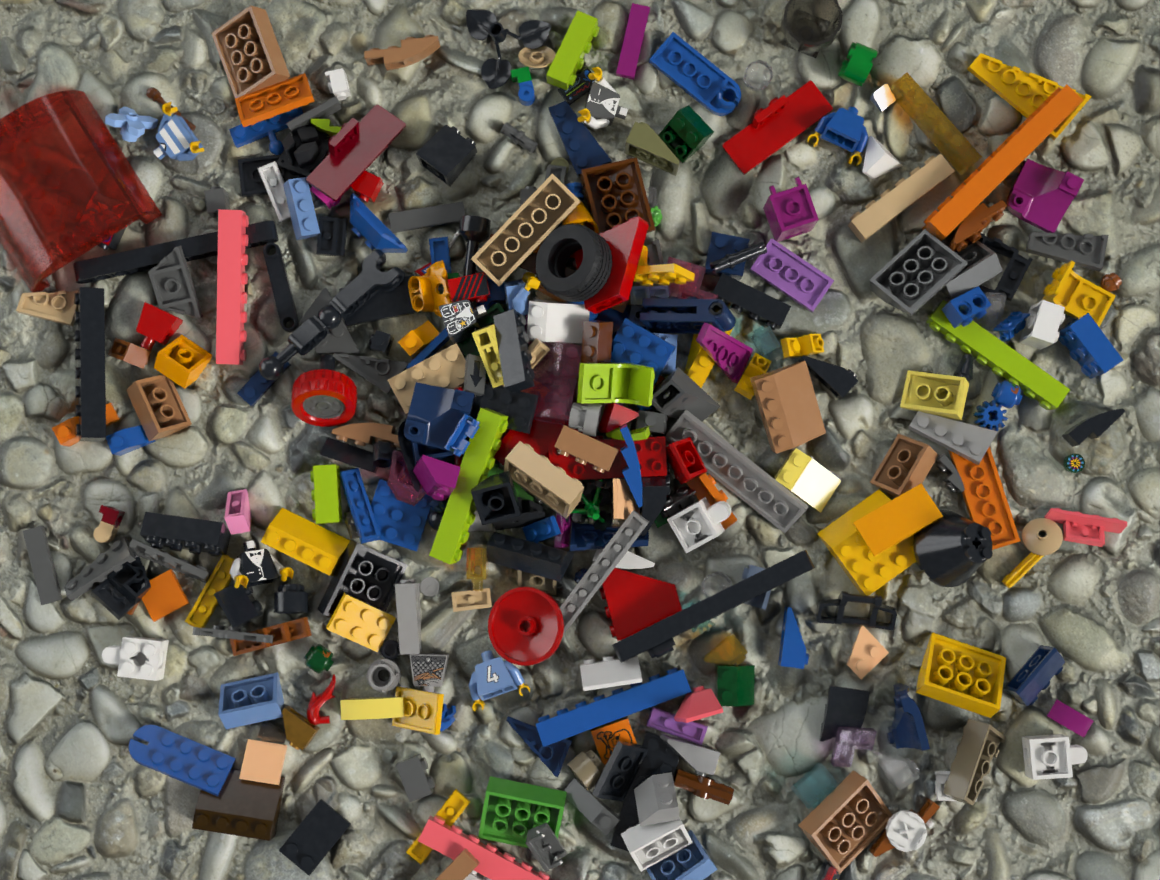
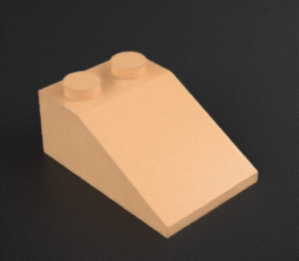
(622, 500)

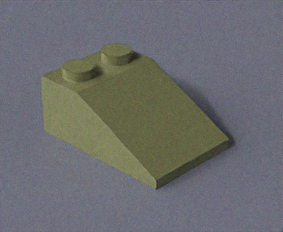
(650, 148)

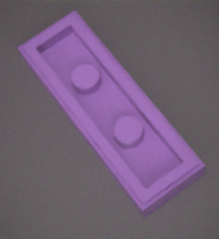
(666, 723)

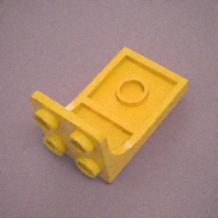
(660, 274)
(1077, 294)

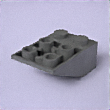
(681, 393)

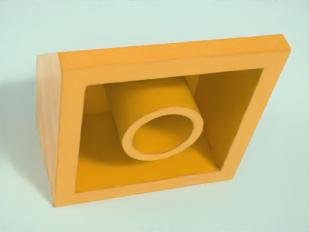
(182, 361)

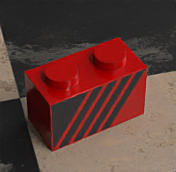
(469, 287)

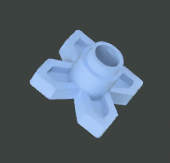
(131, 123)

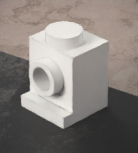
(338, 83)

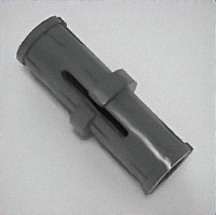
(519, 137)

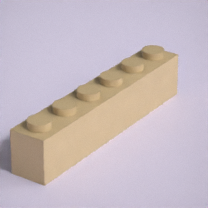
(901, 197)

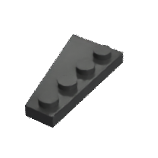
(166, 560)

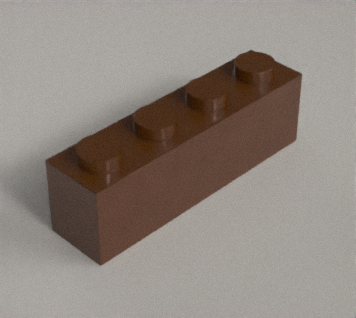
(596, 341)

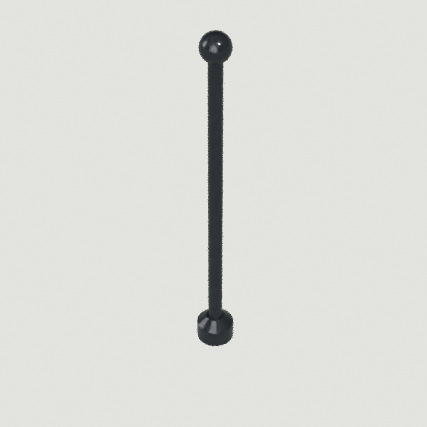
(474, 231)

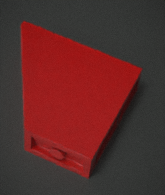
(626, 247)
(637, 602)

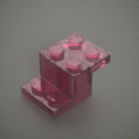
(691, 288)

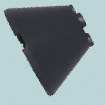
(952, 549)

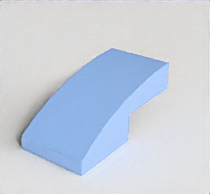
(639, 292)

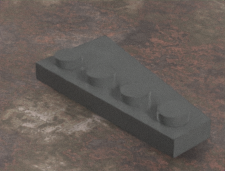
(1084, 250)
(99, 569)

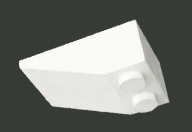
(556, 321)

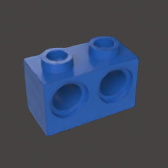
(966, 307)

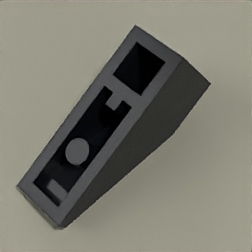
(833, 377)
(653, 498)

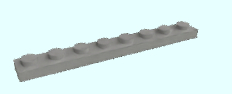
(602, 567)

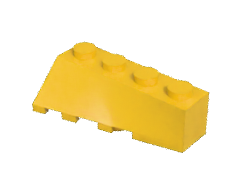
(699, 362)

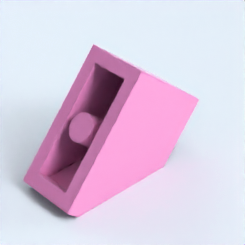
(238, 512)

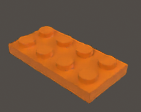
(274, 100)

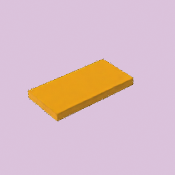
(897, 520)

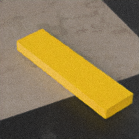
(207, 602)
(449, 812)

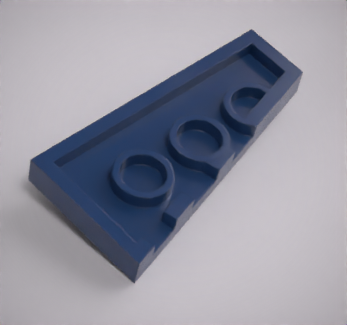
(587, 538)

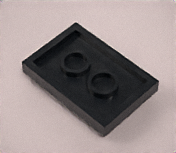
(620, 771)

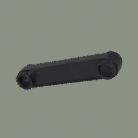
(281, 287)

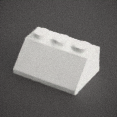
(609, 673)
(655, 842)

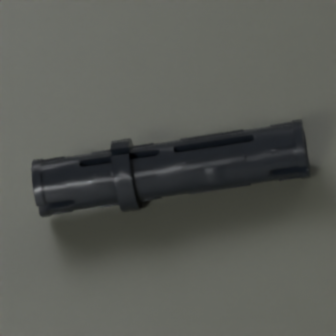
(731, 260)

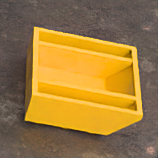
(854, 556)

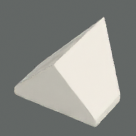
(878, 159)

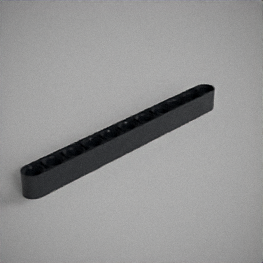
(150, 256)
(713, 606)

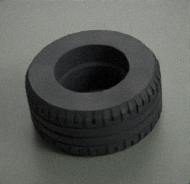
(555, 253)

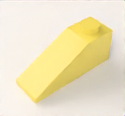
(488, 348)

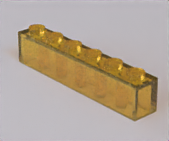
(934, 124)

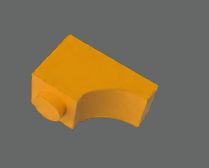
(418, 339)

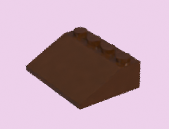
(616, 194)

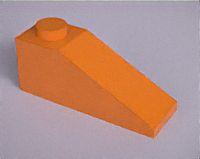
(66, 430)

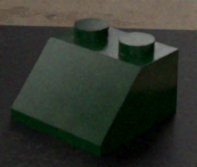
(734, 684)

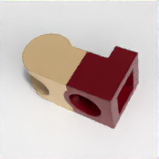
(109, 524)

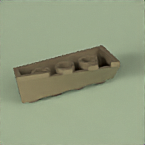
(972, 761)

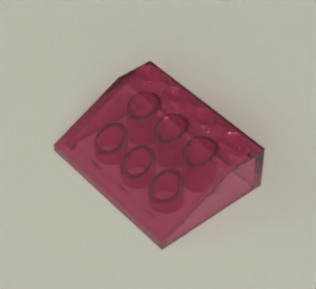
(556, 382)

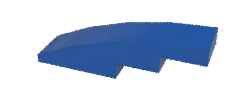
(632, 472)

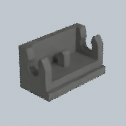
(545, 846)

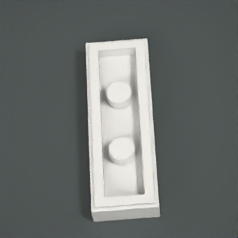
(274, 183)

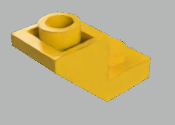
(803, 345)
(757, 366)

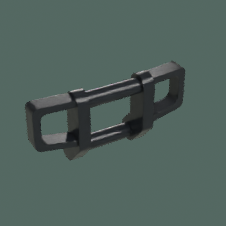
(875, 605)

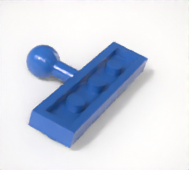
(245, 135)

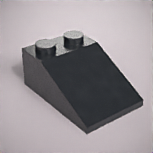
(314, 837)

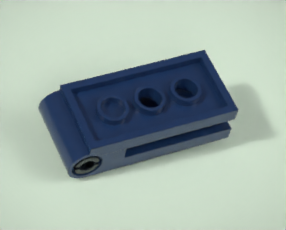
(685, 315)

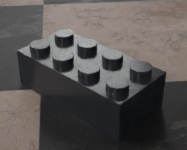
(185, 534)

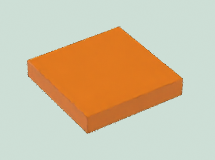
(164, 596)

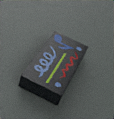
(581, 87)

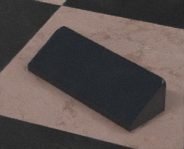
(348, 454)

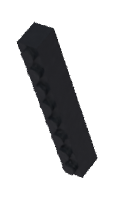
(90, 364)

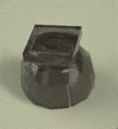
(810, 25)

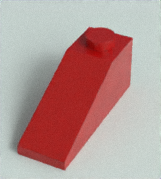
(367, 187)

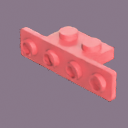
(1084, 527)

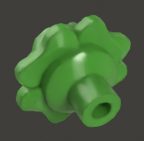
(656, 215)

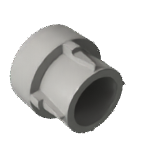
(585, 418)
(374, 679)

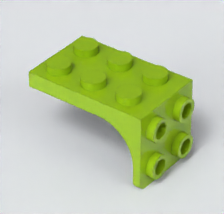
(615, 383)

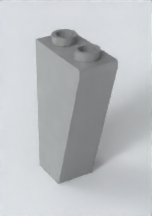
(409, 616)

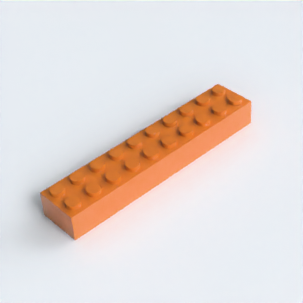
(1002, 162)

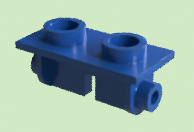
(1011, 325)
(466, 427)

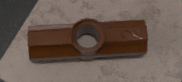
(703, 786)

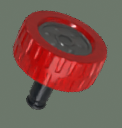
(324, 395)

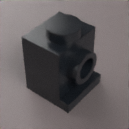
(381, 342)

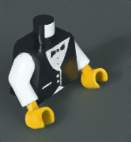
(257, 567)

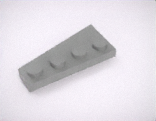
(959, 437)

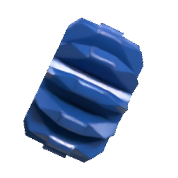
(997, 415)

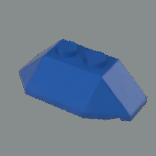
(372, 229)

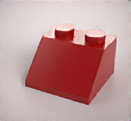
(685, 460)

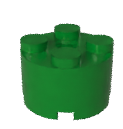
(858, 64)

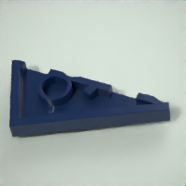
(551, 755)

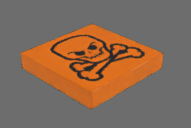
(609, 734)

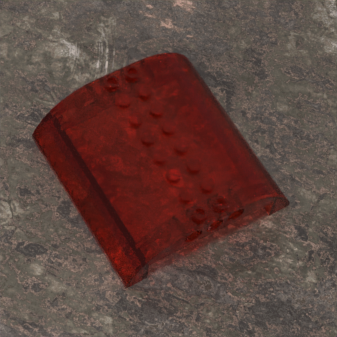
(63, 185)

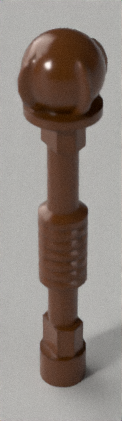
(155, 95)

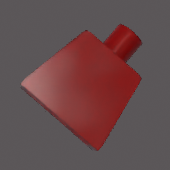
(156, 326)

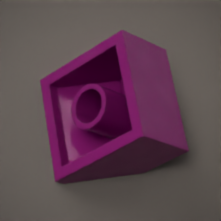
(436, 477)

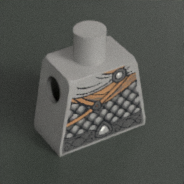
(428, 670)

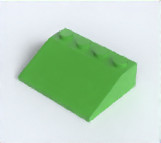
(517, 807)

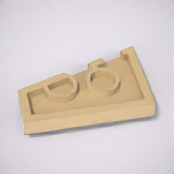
(49, 306)

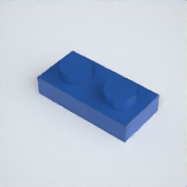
(542, 529)

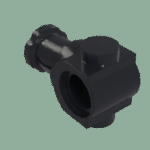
(383, 454)

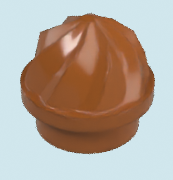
(1111, 282)

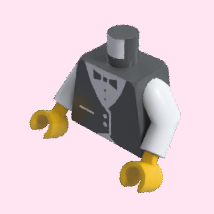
(601, 103)

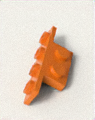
(705, 487)

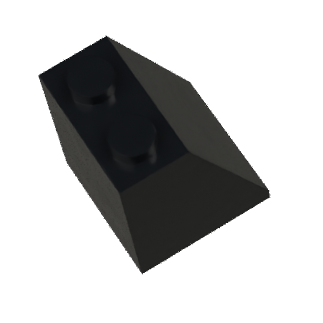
(447, 154)

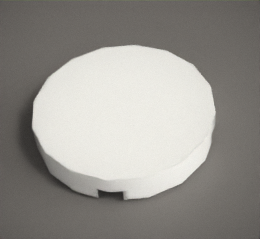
(906, 831)

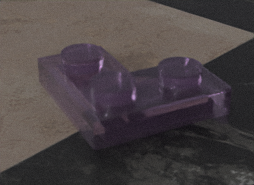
(847, 741)

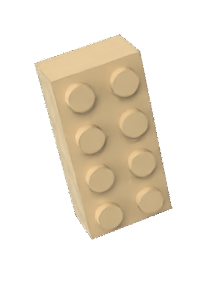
(440, 370)
(543, 479)

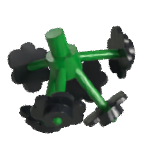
(591, 509)

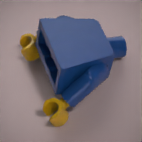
(844, 130)

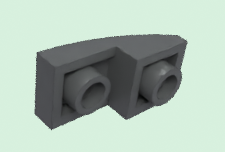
(953, 479)

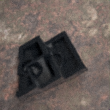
(123, 588)
(843, 709)

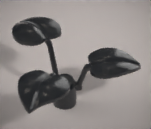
(484, 22)

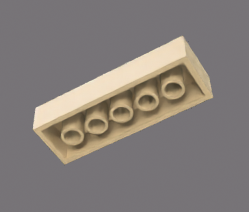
(526, 229)

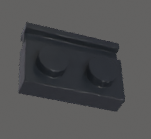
(332, 236)

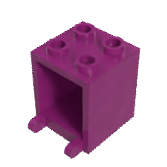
(790, 212)

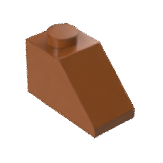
(129, 353)

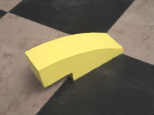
(371, 708)

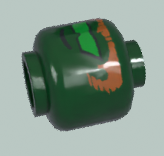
(318, 658)

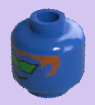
(1007, 394)

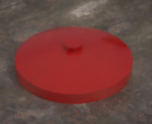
(525, 626)

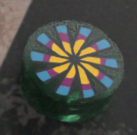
(1074, 463)

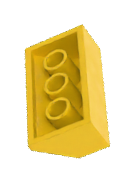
(305, 541)

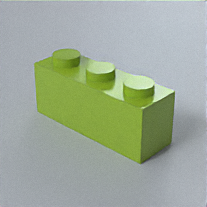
(326, 494)

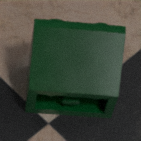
(685, 133)

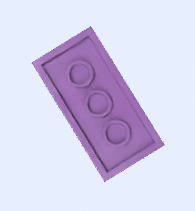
(792, 275)

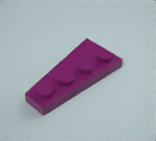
(725, 351)

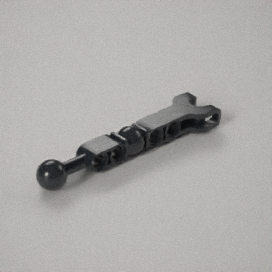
(342, 305)

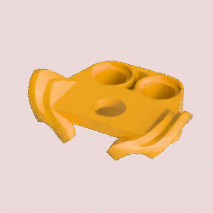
(425, 292)

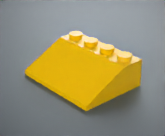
(962, 675)

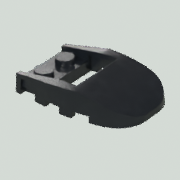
(1014, 271)

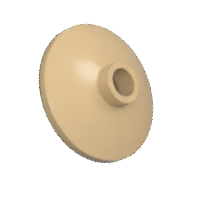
(537, 58)
(1042, 545)

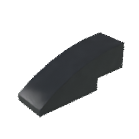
(1091, 427)

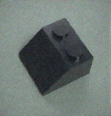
(496, 498)
(239, 605)

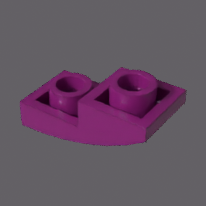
(1070, 718)

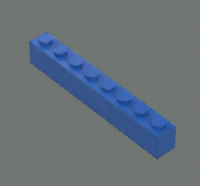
(613, 707)

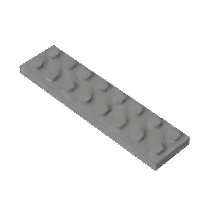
(739, 473)

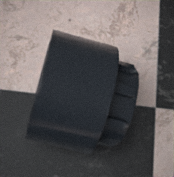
(291, 599)

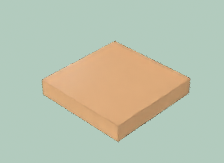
(263, 762)

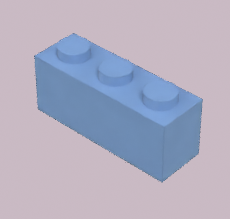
(301, 208)

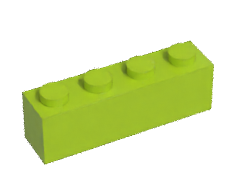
(572, 51)

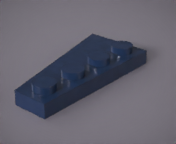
(578, 141)

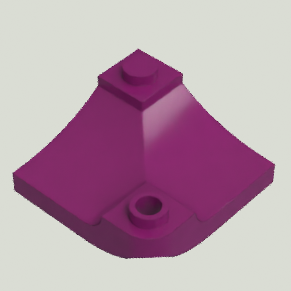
(1042, 195)

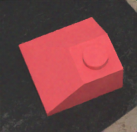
(698, 705)

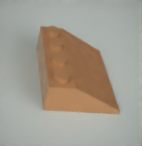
(250, 52)
(788, 406)
(846, 821)

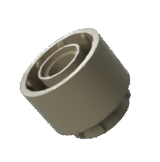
(587, 768)

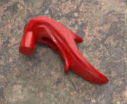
(316, 703)

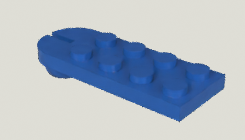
(696, 75)
(181, 758)

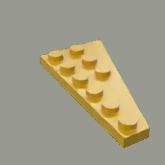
(1018, 88)

